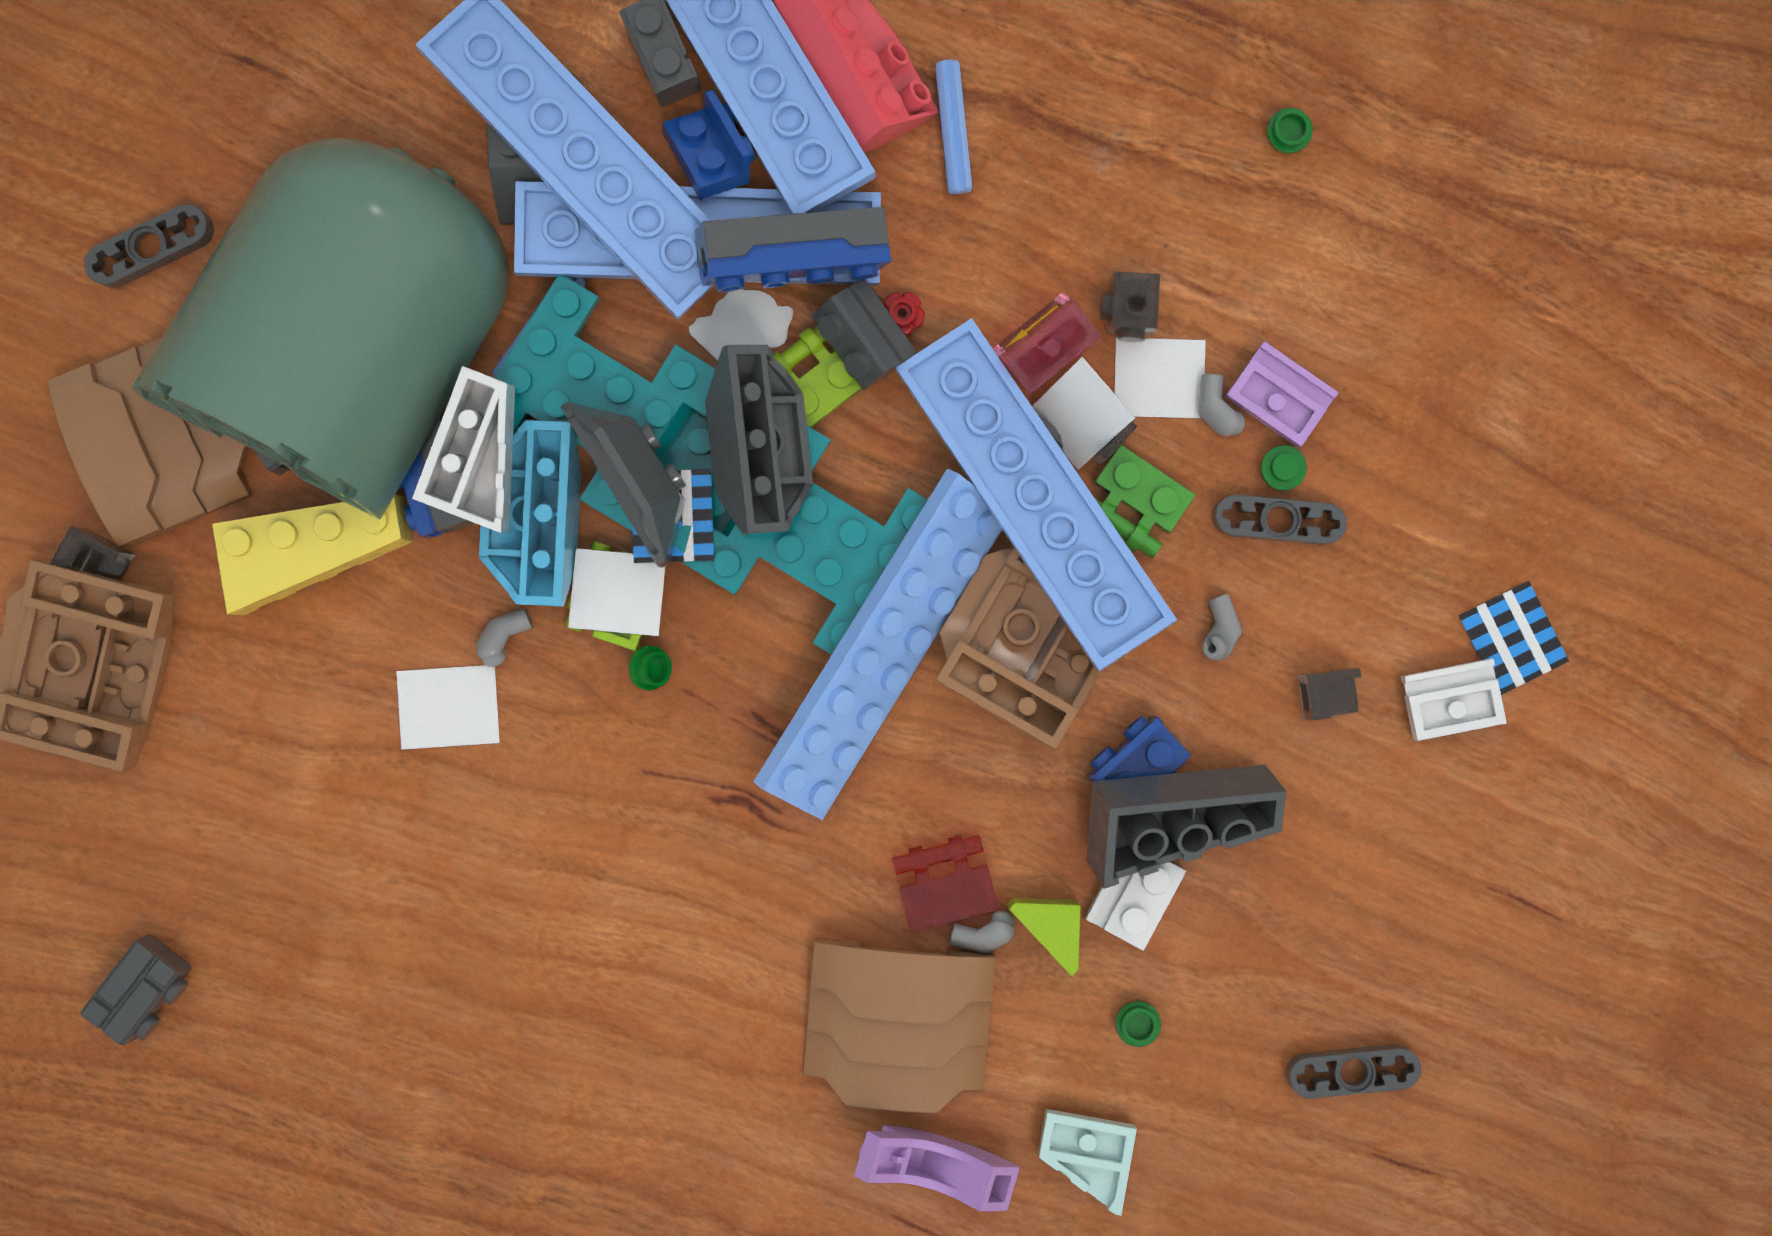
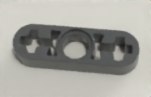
(125, 271)
(1314, 510)
(1384, 1055)

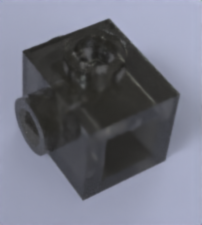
(1131, 305)

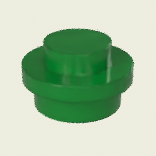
(1289, 130)
(1283, 468)
(649, 667)
(1138, 1023)

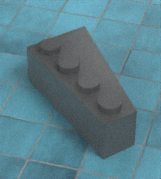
(1178, 816)

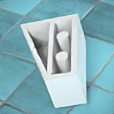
(473, 453)

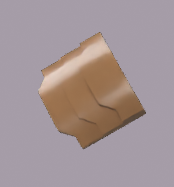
(137, 459)
(1015, 651)
(83, 664)
(898, 1024)

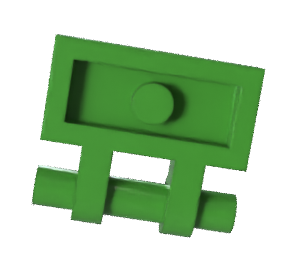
(1145, 491)

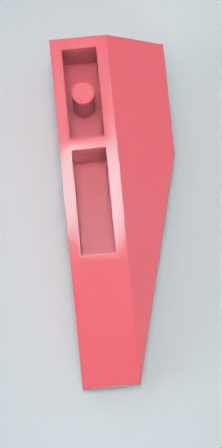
(860, 67)

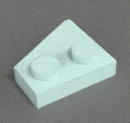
(1090, 1153)

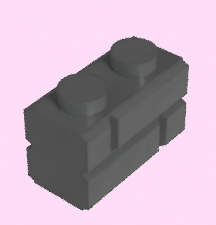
(660, 51)
(863, 334)
(137, 990)

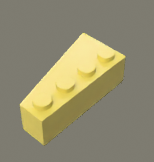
(290, 550)

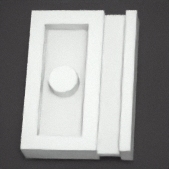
(1453, 699)
(1136, 904)

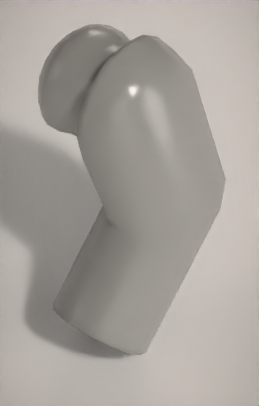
(1215, 410)
(1225, 630)
(496, 633)
(988, 937)

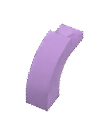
(937, 1164)

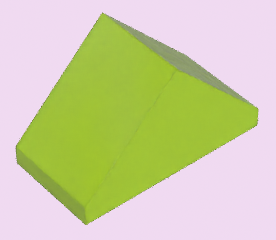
(1054, 925)

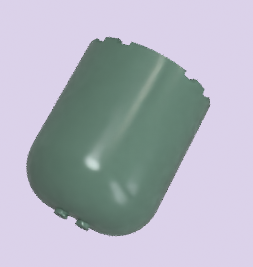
(335, 317)

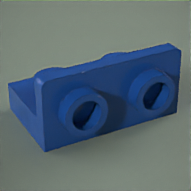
(710, 148)
(1145, 752)

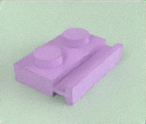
(1281, 394)

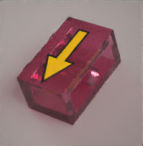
(1046, 343)

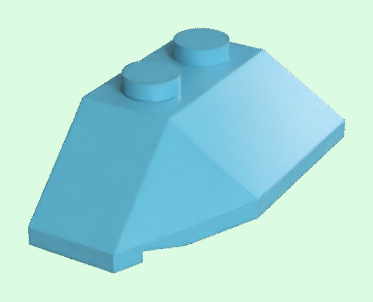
(539, 550)

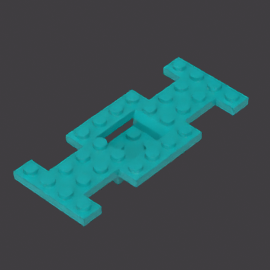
(828, 543)

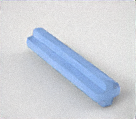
(953, 126)

